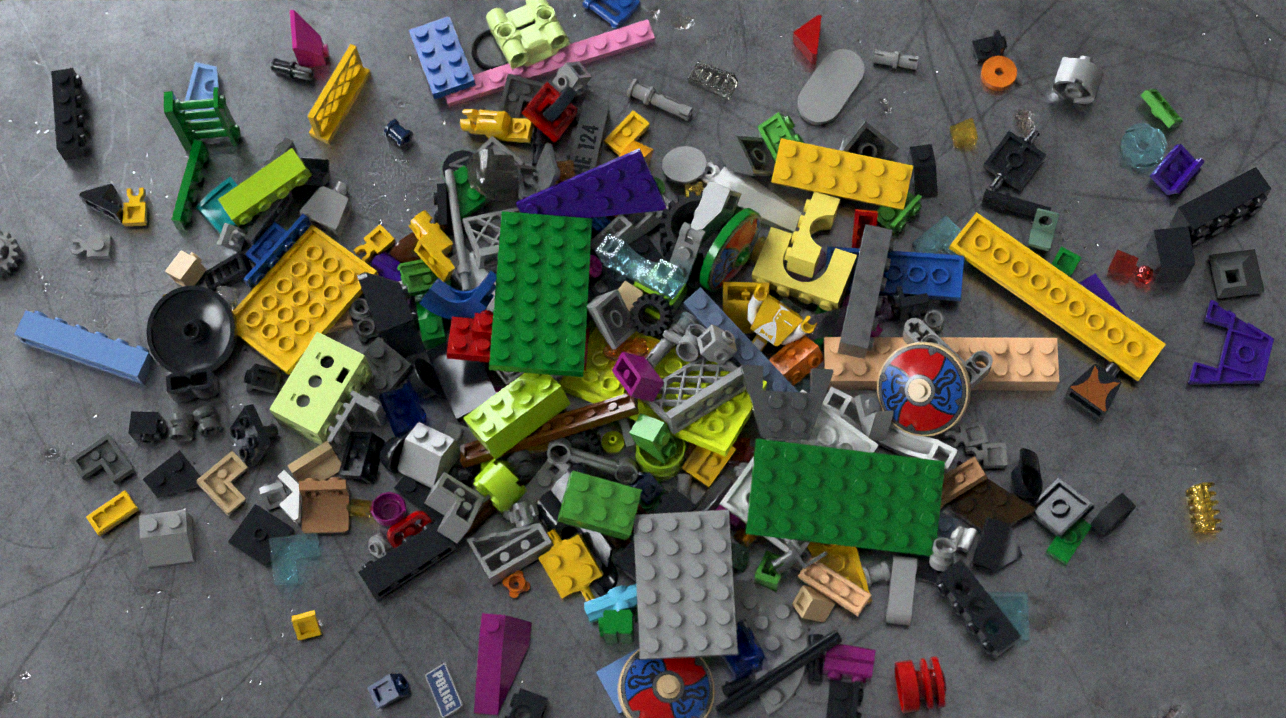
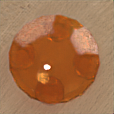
(636, 346)

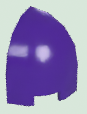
(386, 266)

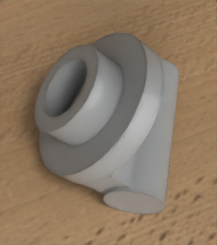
(378, 544)

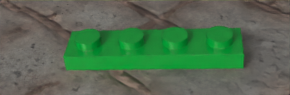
(188, 193)

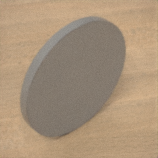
(684, 164)

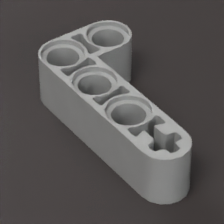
(925, 334)

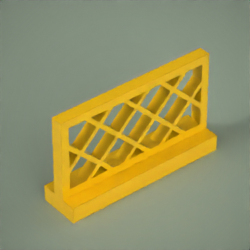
(338, 96)

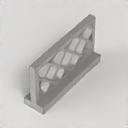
(486, 256)
(704, 399)

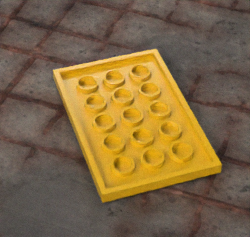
(300, 297)

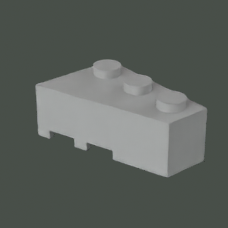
(510, 550)

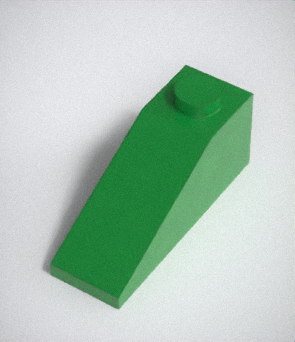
(431, 326)

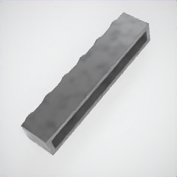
(865, 292)

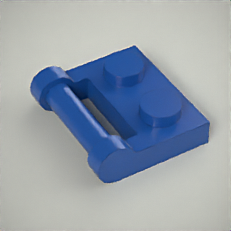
(624, 8)

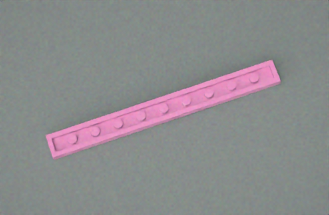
(582, 51)

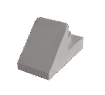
(872, 419)

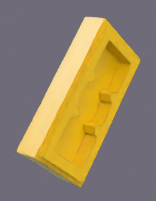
(112, 513)

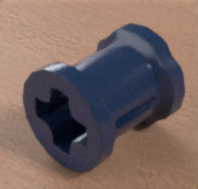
(398, 133)

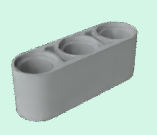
(901, 590)

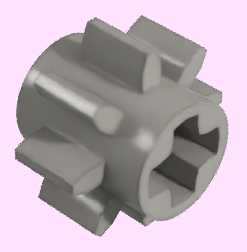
(523, 513)

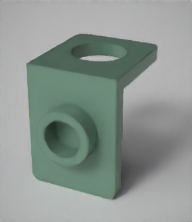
(1042, 235)

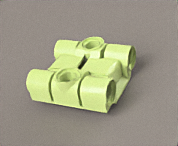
(533, 42)

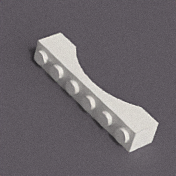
(896, 439)

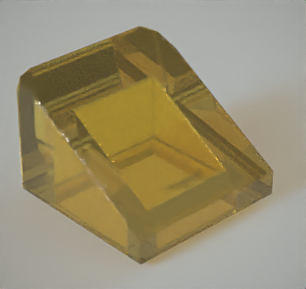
(964, 133)
(359, 508)

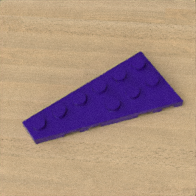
(607, 190)

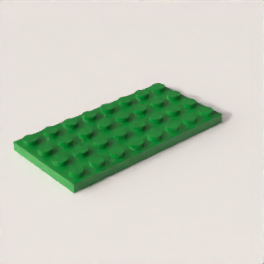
(541, 294)
(845, 497)

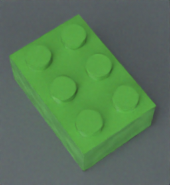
(599, 505)

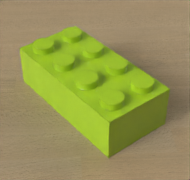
(516, 412)

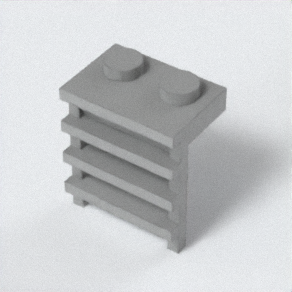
(355, 410)

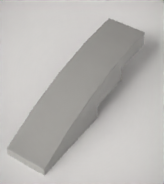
(631, 227)

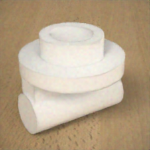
(964, 538)

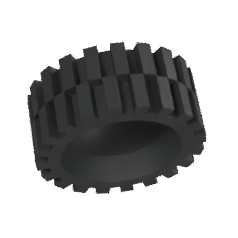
(672, 222)

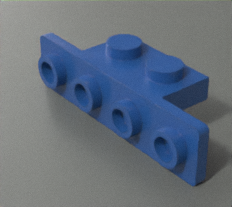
(271, 247)

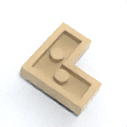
(218, 482)

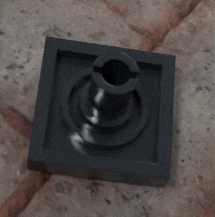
(251, 435)

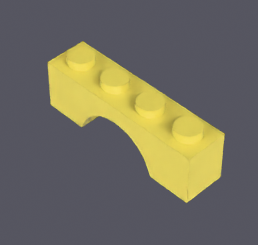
(819, 216)

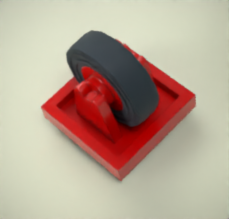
(552, 110)

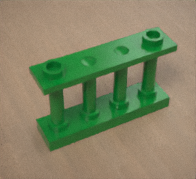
(186, 129)

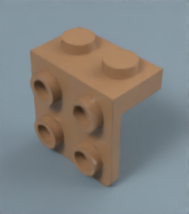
(324, 505)

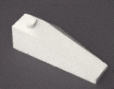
(772, 208)

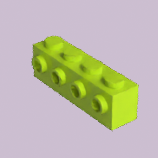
(265, 187)

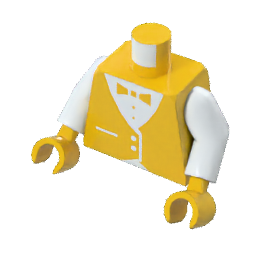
(775, 321)

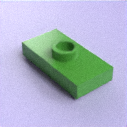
(1161, 108)

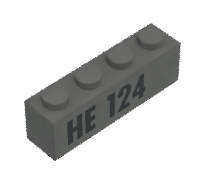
(589, 136)

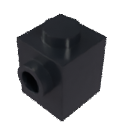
(146, 426)

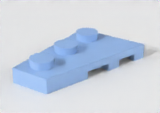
(201, 85)

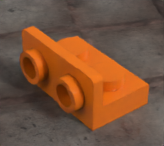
(797, 359)

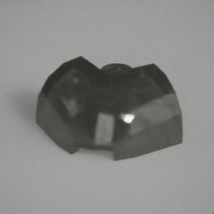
(493, 175)

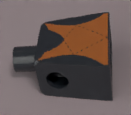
(1096, 389)

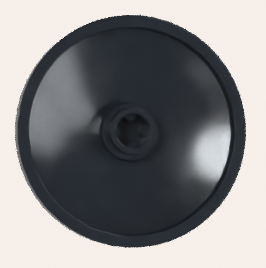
(191, 329)

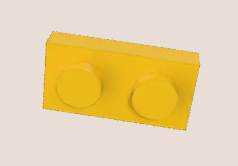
(626, 132)

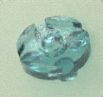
(1138, 157)

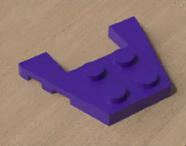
(1243, 353)

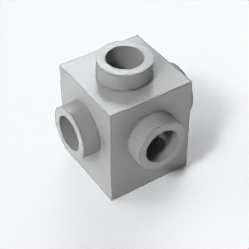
(572, 75)
(717, 345)

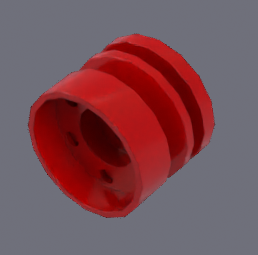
(920, 684)

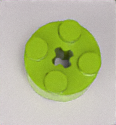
(499, 485)

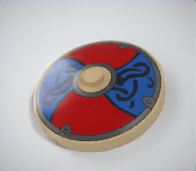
(924, 388)
(666, 688)

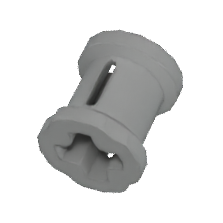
(876, 573)

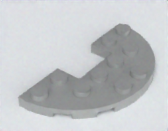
(776, 632)

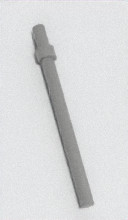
(463, 268)

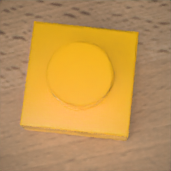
(306, 625)

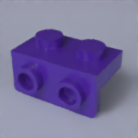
(1176, 170)

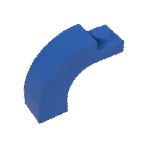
(450, 303)

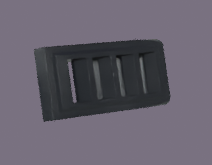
(231, 278)

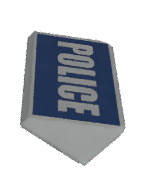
(444, 691)

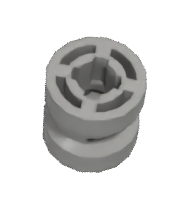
(944, 551)

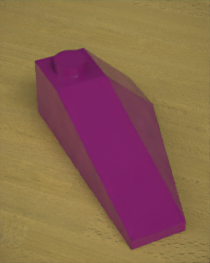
(500, 653)

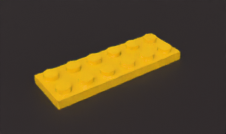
(842, 174)

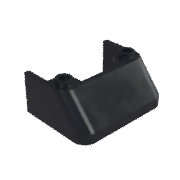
(392, 314)

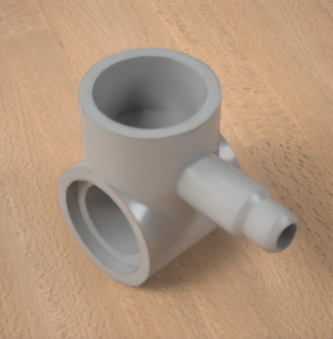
(687, 345)

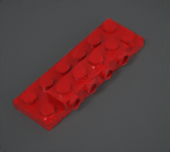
(472, 338)

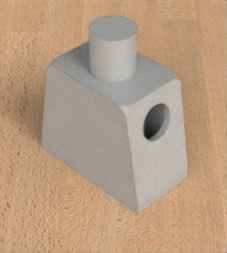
(329, 209)

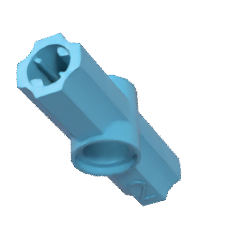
(617, 599)

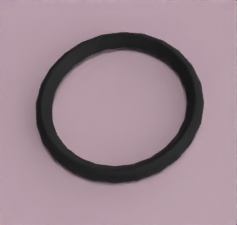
(473, 50)

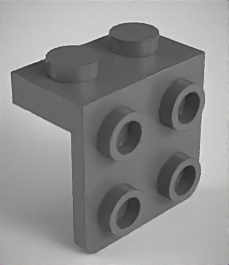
(539, 177)

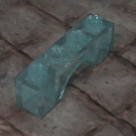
(621, 258)

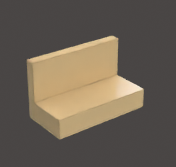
(317, 463)

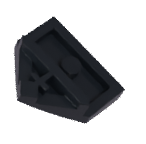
(996, 545)

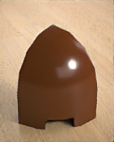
(404, 249)

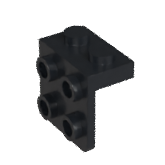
(443, 216)

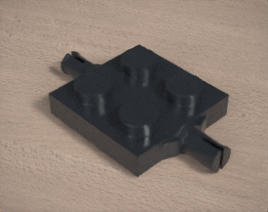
(1014, 160)

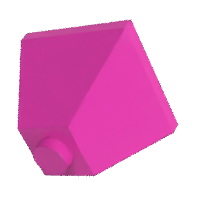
(307, 43)

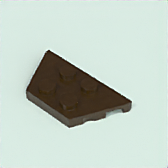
(989, 501)

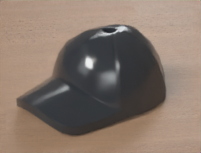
(391, 453)
(1026, 476)

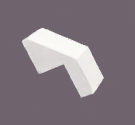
(293, 503)

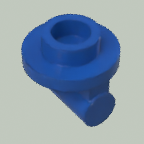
(599, 224)

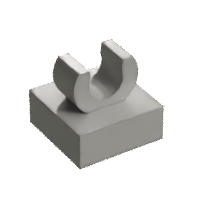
(232, 237)
(273, 494)

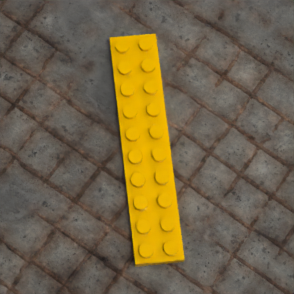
(1057, 296)

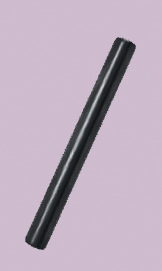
(778, 673)

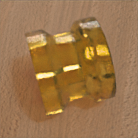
(698, 187)

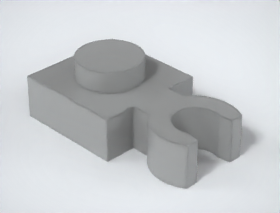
(96, 248)
(969, 435)
(991, 454)

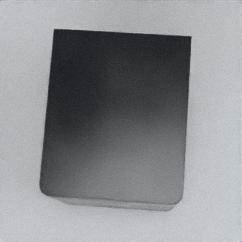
(1170, 254)

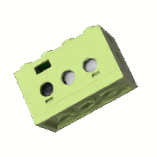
(320, 388)

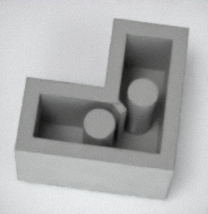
(456, 503)

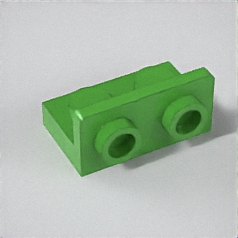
(777, 128)
(897, 219)

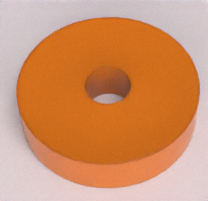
(998, 64)

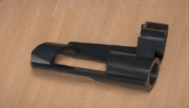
(549, 509)

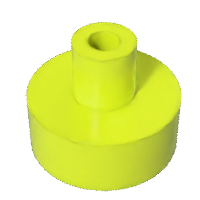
(613, 443)

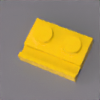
(706, 464)

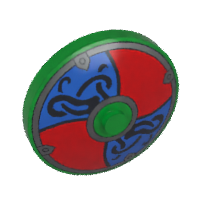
(730, 249)

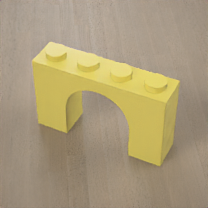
(825, 291)

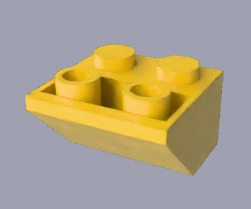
(736, 300)

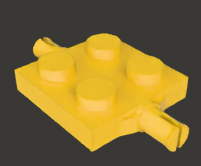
(570, 565)

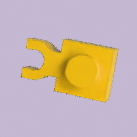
(135, 210)
(376, 242)

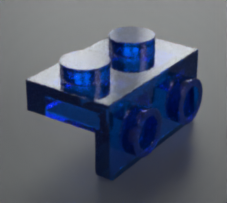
(402, 409)
(749, 656)

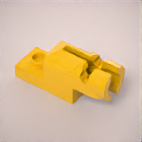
(497, 124)
(432, 245)

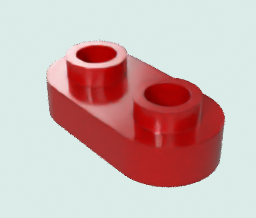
(407, 527)

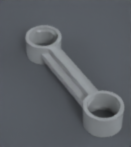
(593, 461)

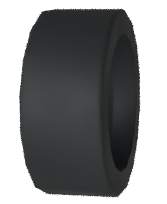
(1113, 515)

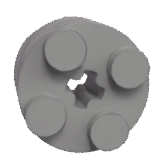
(1078, 79)

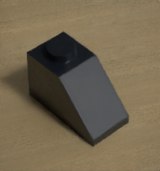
(924, 170)

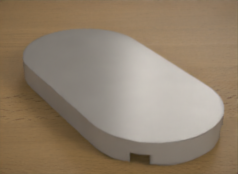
(830, 87)

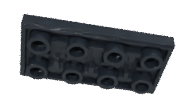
(463, 381)

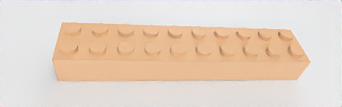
(1016, 363)

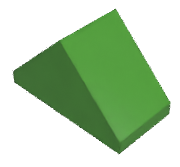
(766, 573)

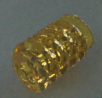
(1201, 509)

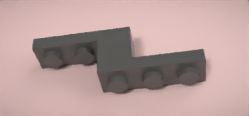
(271, 215)

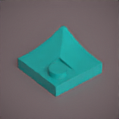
(212, 209)

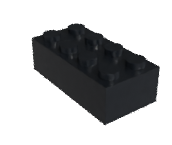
(1222, 205)

